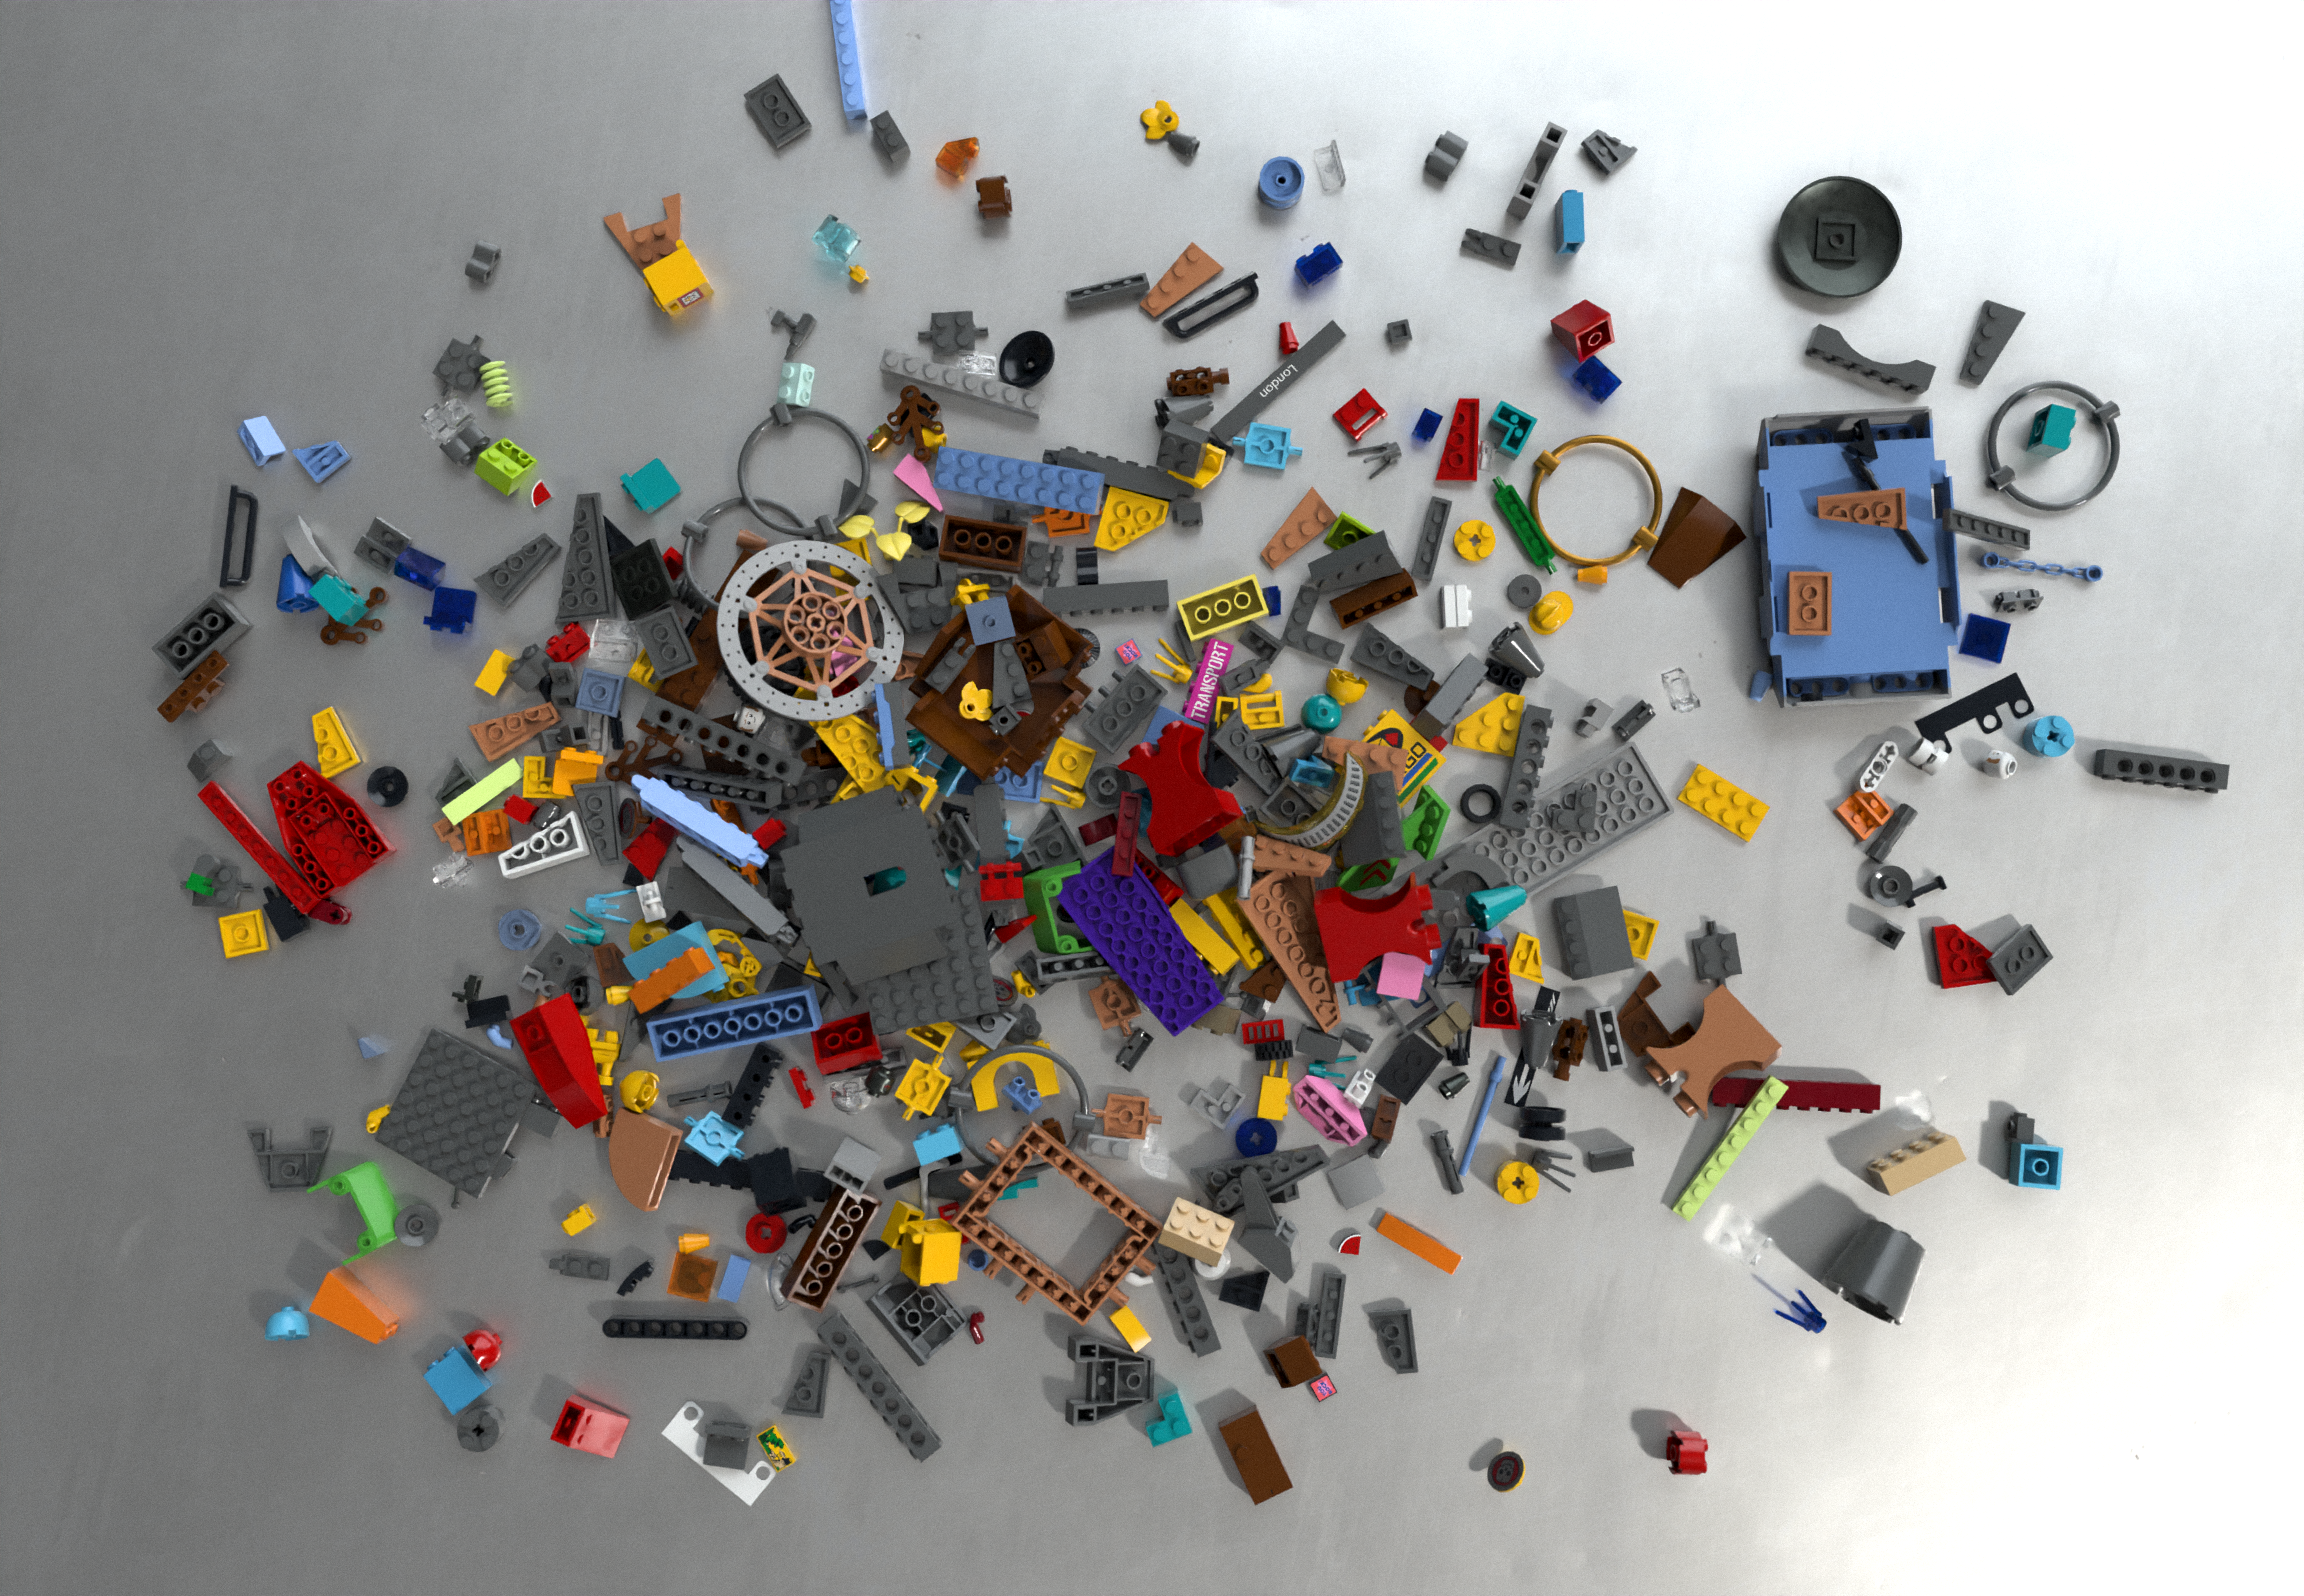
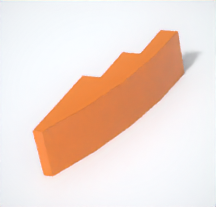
(1419, 1244)

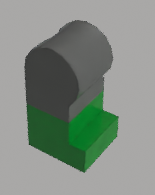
(203, 874)

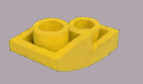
(1130, 1328)

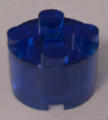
(1263, 1128)

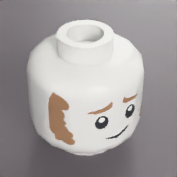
(749, 718)
(1999, 764)

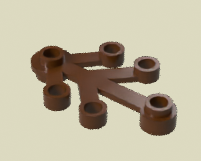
(915, 420)
(340, 627)
(640, 764)

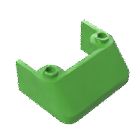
(1037, 889)
(373, 1200)

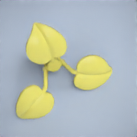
(893, 544)

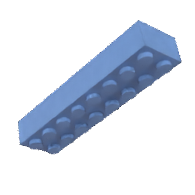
(1019, 480)
(734, 1022)

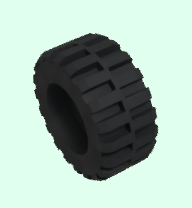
(768, 638)

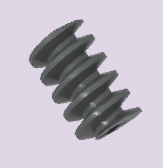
(688, 597)

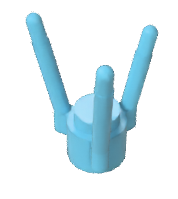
(596, 905)

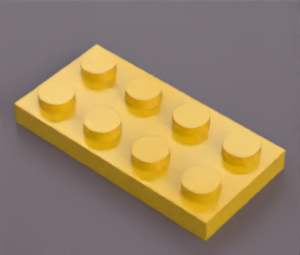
(1723, 803)

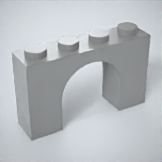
(1536, 170)

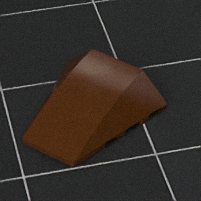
(1693, 538)

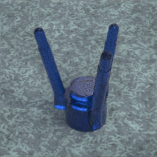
(1812, 1320)

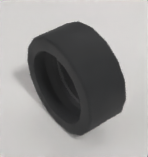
(1465, 805)

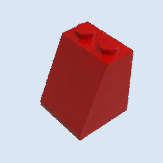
(1583, 329)

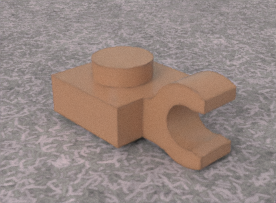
(449, 833)

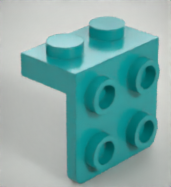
(651, 486)

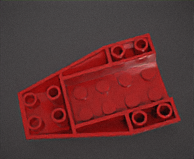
(562, 1059)

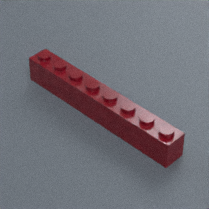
(1801, 1094)

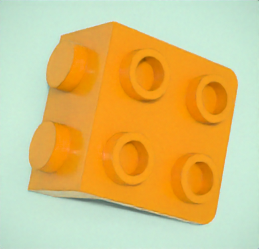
(574, 768)

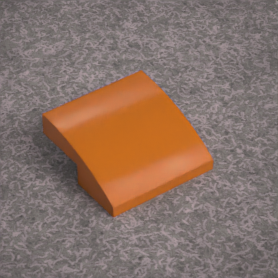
(1863, 813)
(486, 832)

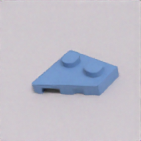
(322, 459)

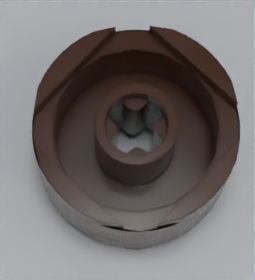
(995, 197)

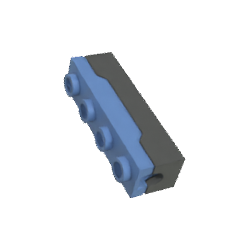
(892, 726)

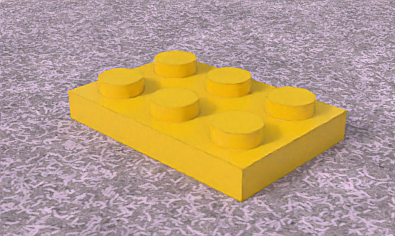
(860, 548)

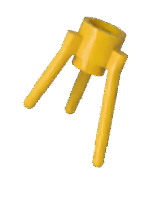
(1181, 672)
(1075, 797)

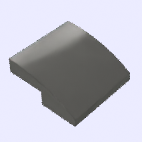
(382, 545)

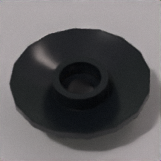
(378, 784)

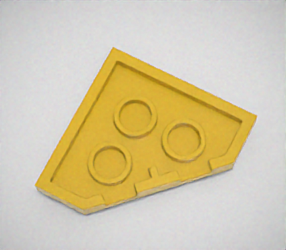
(1128, 518)
(1492, 727)

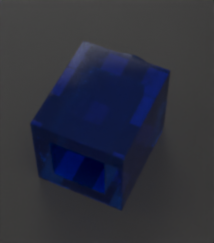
(1427, 425)

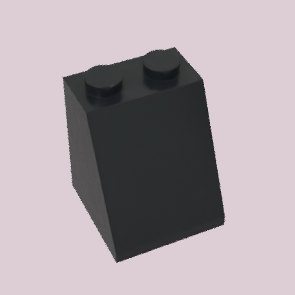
(776, 1182)

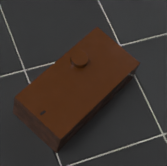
(983, 543)
(1255, 1454)

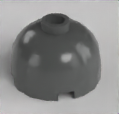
(586, 993)

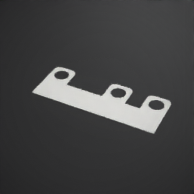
(744, 1485)

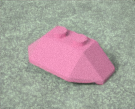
(1329, 1110)

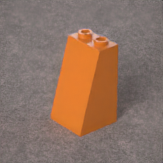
(354, 1307)

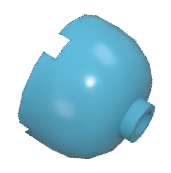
(287, 1325)

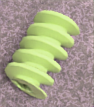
(494, 384)

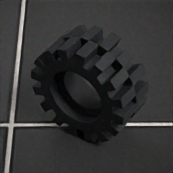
(1273, 1050)

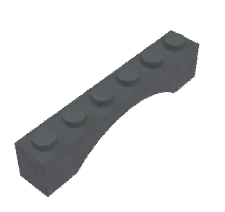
(1830, 345)

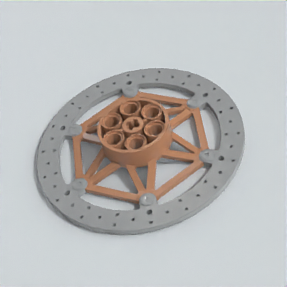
(803, 627)

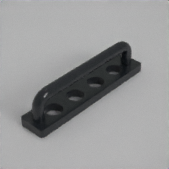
(1248, 279)
(250, 537)

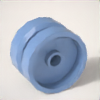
(1281, 182)

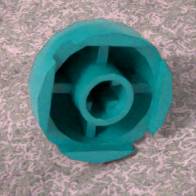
(1321, 713)

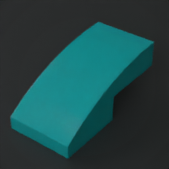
(1012, 1191)

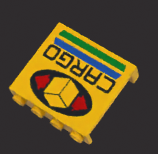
(1422, 757)

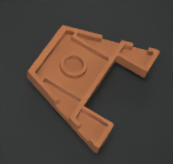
(653, 241)

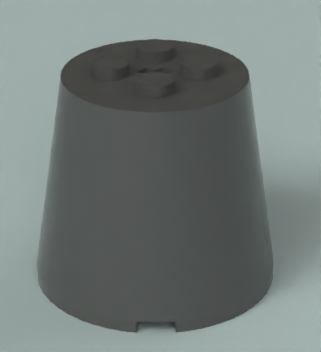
(1878, 1271)

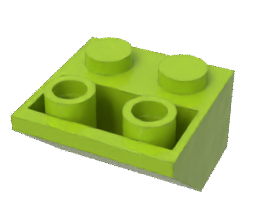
(504, 466)

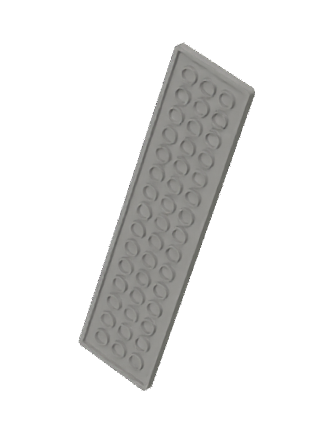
(1625, 806)

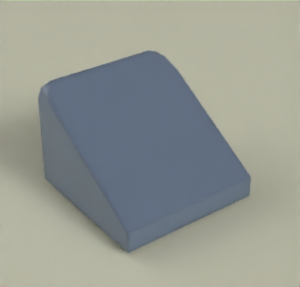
(369, 1048)

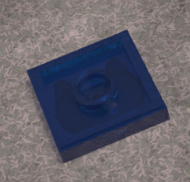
(1984, 638)

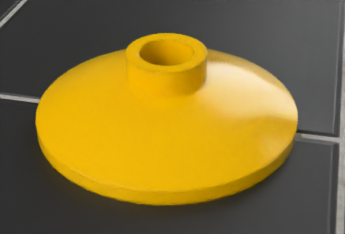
(640, 929)

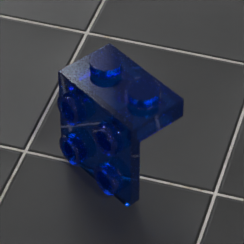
(452, 610)

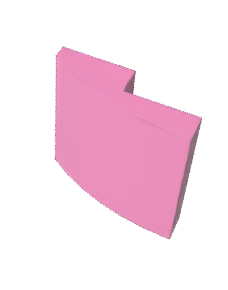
(1400, 976)

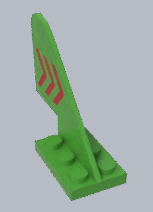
(1421, 832)

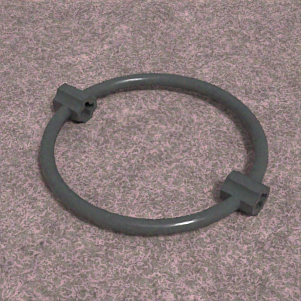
(2102, 415)
(782, 419)
(698, 531)
(961, 1097)

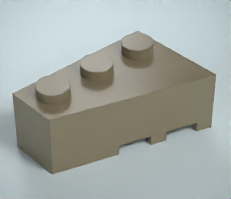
(1220, 1020)

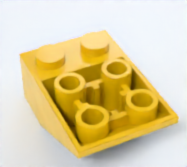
(934, 1036)

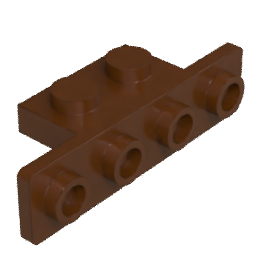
(196, 689)

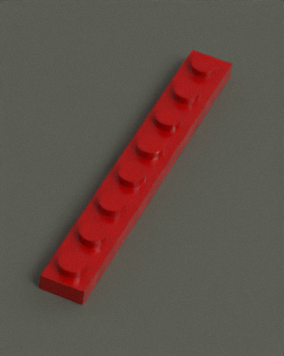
(259, 847)

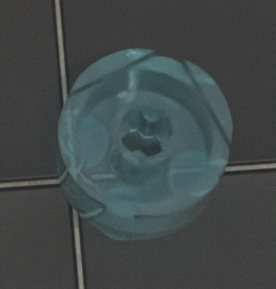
(837, 238)

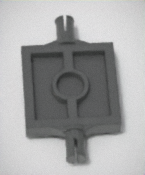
(952, 332)
(461, 366)
(956, 842)
(226, 886)
(1717, 955)

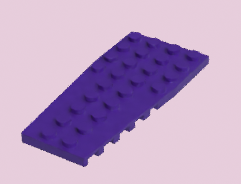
(1140, 941)

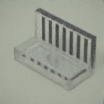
(1330, 167)

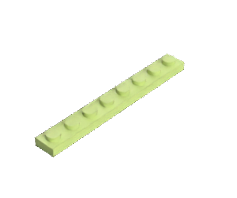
(1729, 1147)

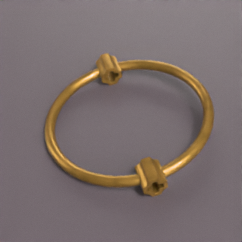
(1643, 538)

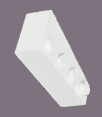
(554, 845)

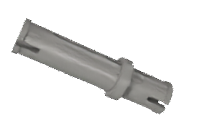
(1245, 871)

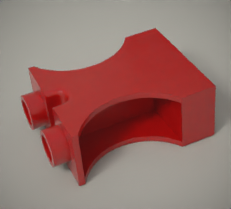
(1182, 800)
(1362, 929)

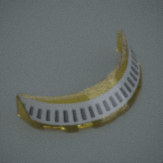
(1334, 817)

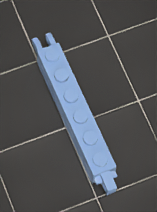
(698, 822)

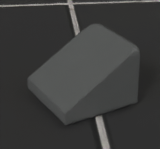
(1255, 1006)

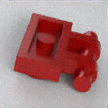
(1001, 889)

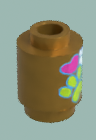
(880, 438)

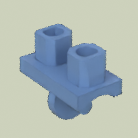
(1021, 1097)

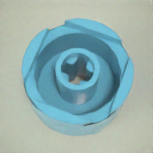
(2059, 732)

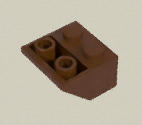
(1043, 649)
(1292, 1361)

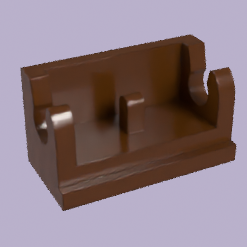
(1386, 1118)

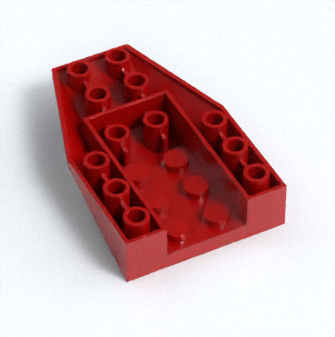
(325, 830)

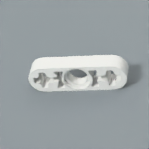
(1885, 764)

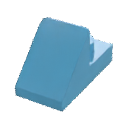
(1312, 772)

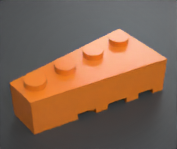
(671, 979)

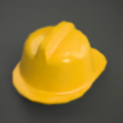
(1551, 612)

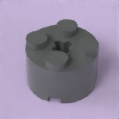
(489, 1419)

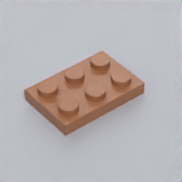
(1809, 603)

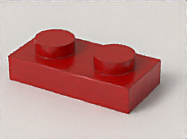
(799, 1080)

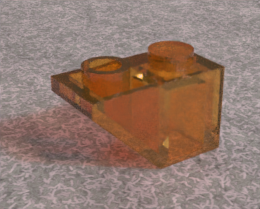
(956, 156)

